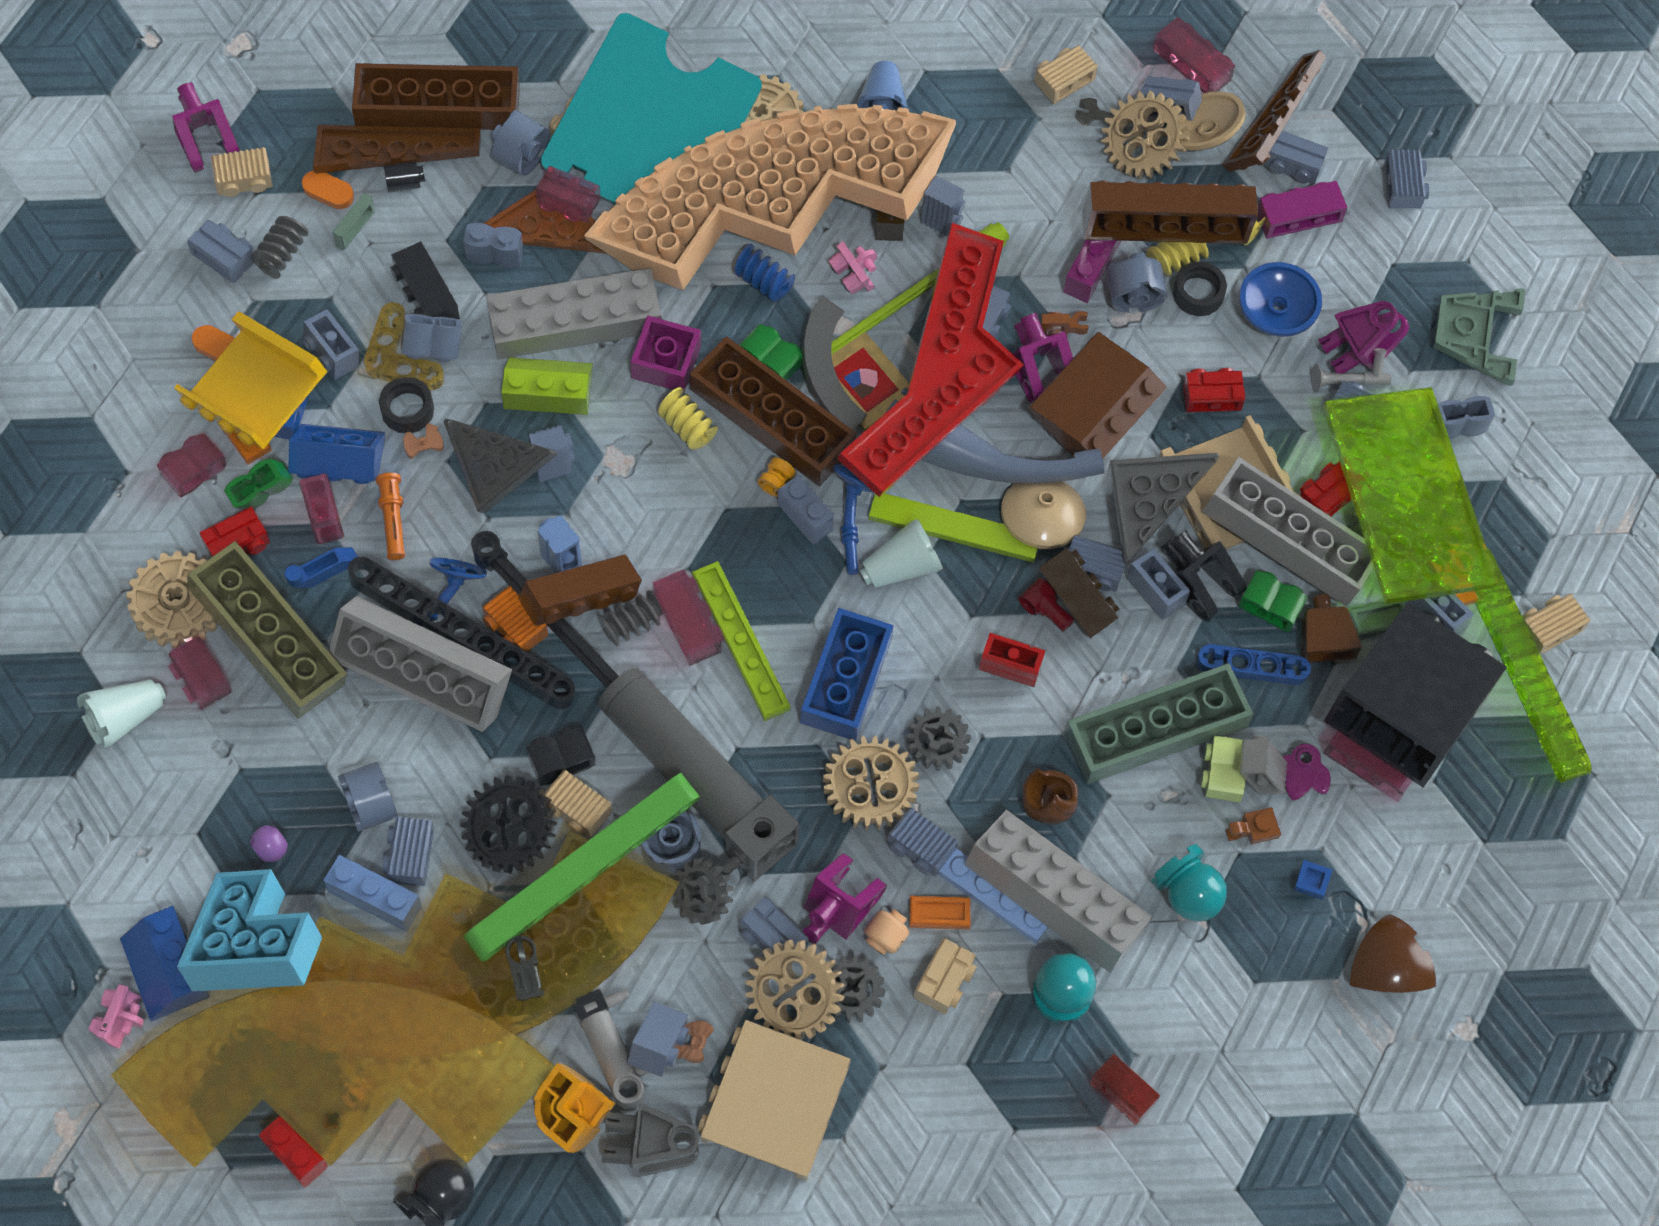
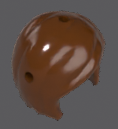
(1050, 796)

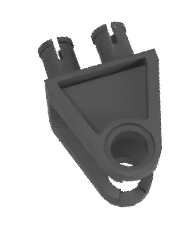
(654, 1142)

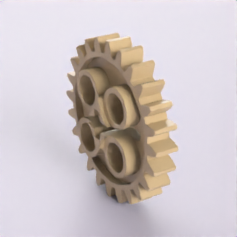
(1153, 156)
(844, 786)
(778, 966)

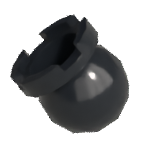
(438, 1192)

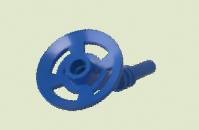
(849, 529)
(456, 573)

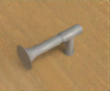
(1322, 378)

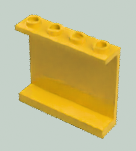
(254, 383)

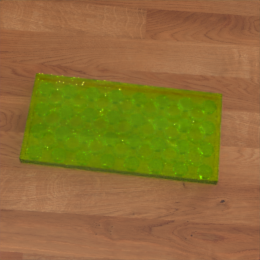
(1409, 495)

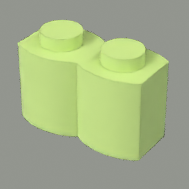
(1223, 775)

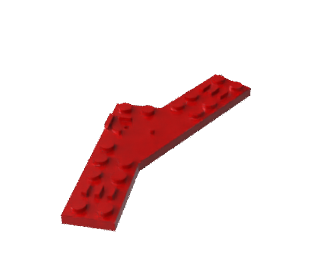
(953, 371)

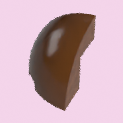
(1392, 960)

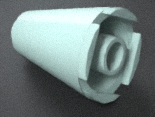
(901, 558)
(119, 709)

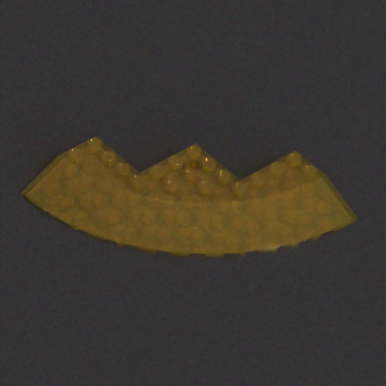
(574, 944)
(333, 1051)

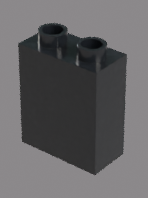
(1415, 693)

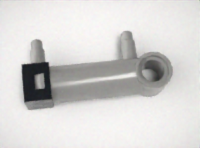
(608, 1047)

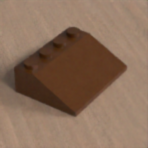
(1097, 397)

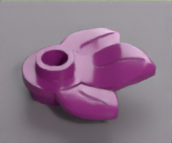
(1306, 775)

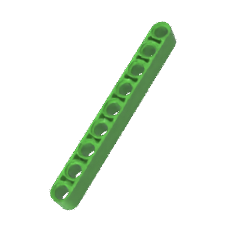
(581, 867)

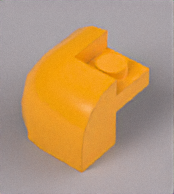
(570, 1108)

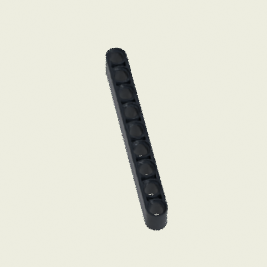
(455, 620)

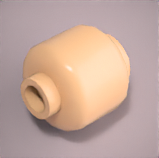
(886, 931)

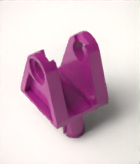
(198, 115)
(1364, 332)
(1034, 342)
(834, 908)

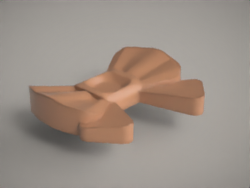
(432, 441)
(699, 1032)

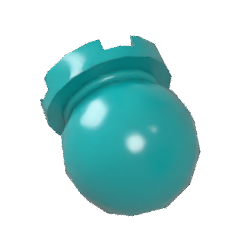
(1194, 888)
(1064, 987)

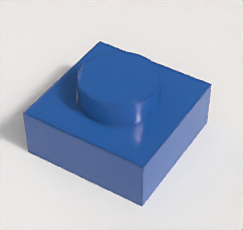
(1312, 879)

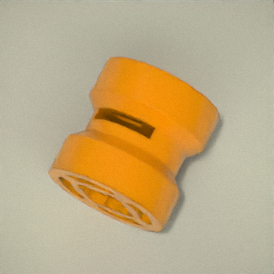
(777, 475)

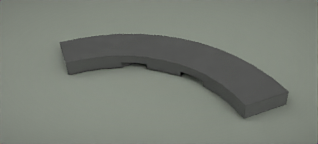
(819, 364)

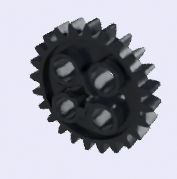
(533, 822)

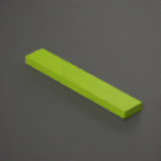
(950, 526)
(741, 641)

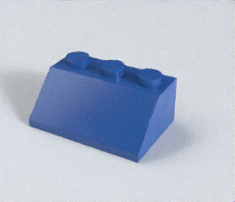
(336, 452)
(153, 955)

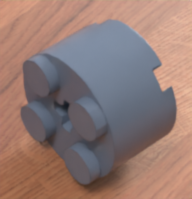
(519, 143)
(1136, 283)
(368, 796)
(668, 857)

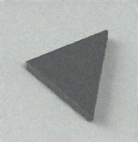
(493, 461)
(1150, 491)

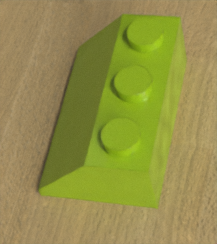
(547, 385)

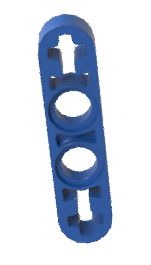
(1253, 659)

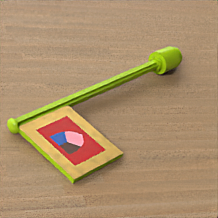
(863, 367)

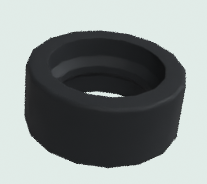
(1204, 271)
(403, 386)

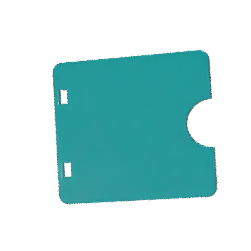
(644, 109)

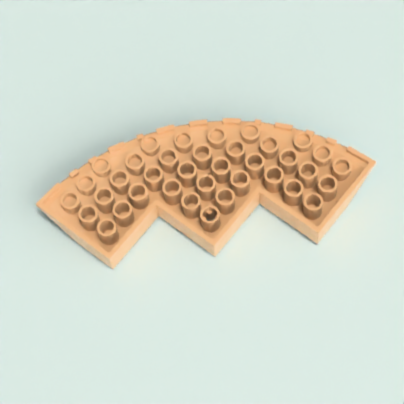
(771, 184)

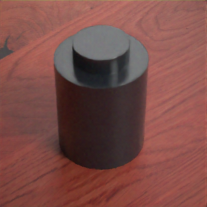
(403, 176)

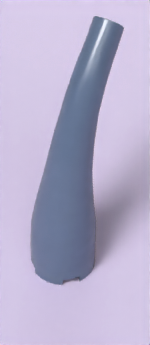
(975, 457)

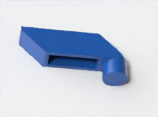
(320, 568)

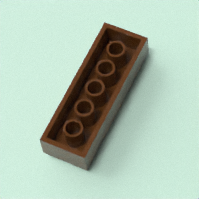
(434, 95)
(1169, 212)
(771, 410)

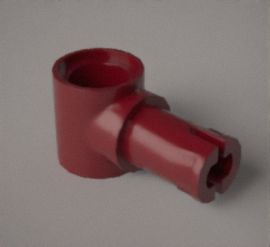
(1040, 599)

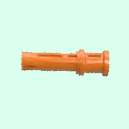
(391, 503)

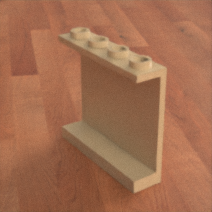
(1243, 443)
(774, 1098)

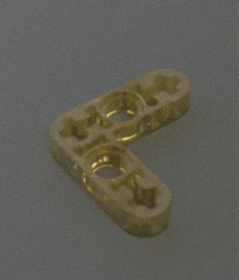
(389, 357)

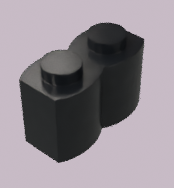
(563, 752)

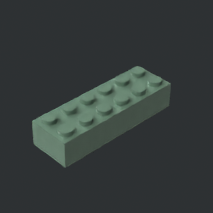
(1158, 723)

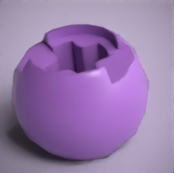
(268, 843)

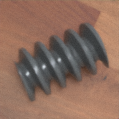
(278, 244)
(631, 618)

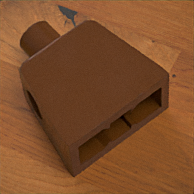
(1328, 632)

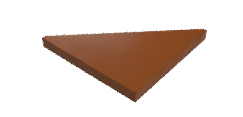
(544, 227)

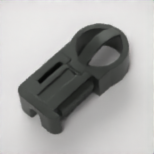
(524, 974)

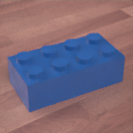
(846, 674)

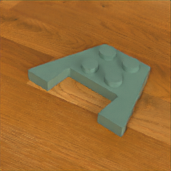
(1466, 328)

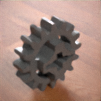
(947, 744)
(702, 891)
(861, 980)

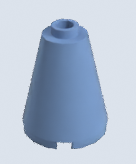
(883, 88)

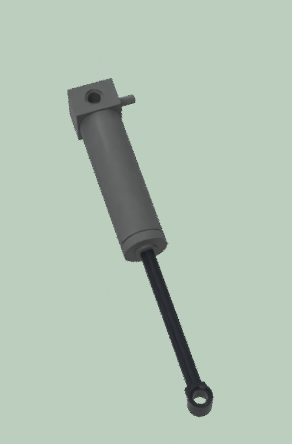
(754, 828)

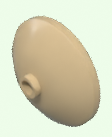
(1215, 121)
(1041, 522)

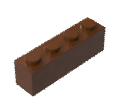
(580, 590)

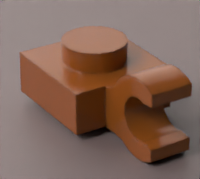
(1056, 322)
(1257, 825)

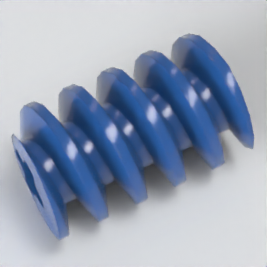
(762, 275)

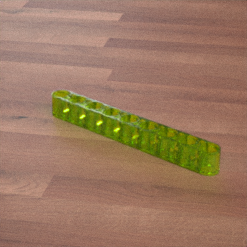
(1532, 680)

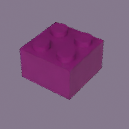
(665, 353)

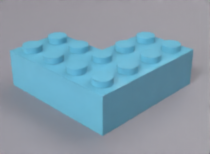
(245, 940)

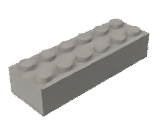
(572, 313)
(1291, 531)
(419, 663)
(1058, 890)

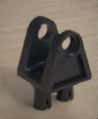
(1214, 562)

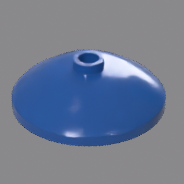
(1282, 287)

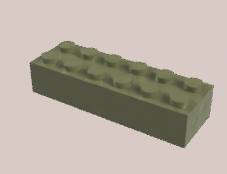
(266, 629)

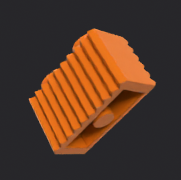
(512, 621)

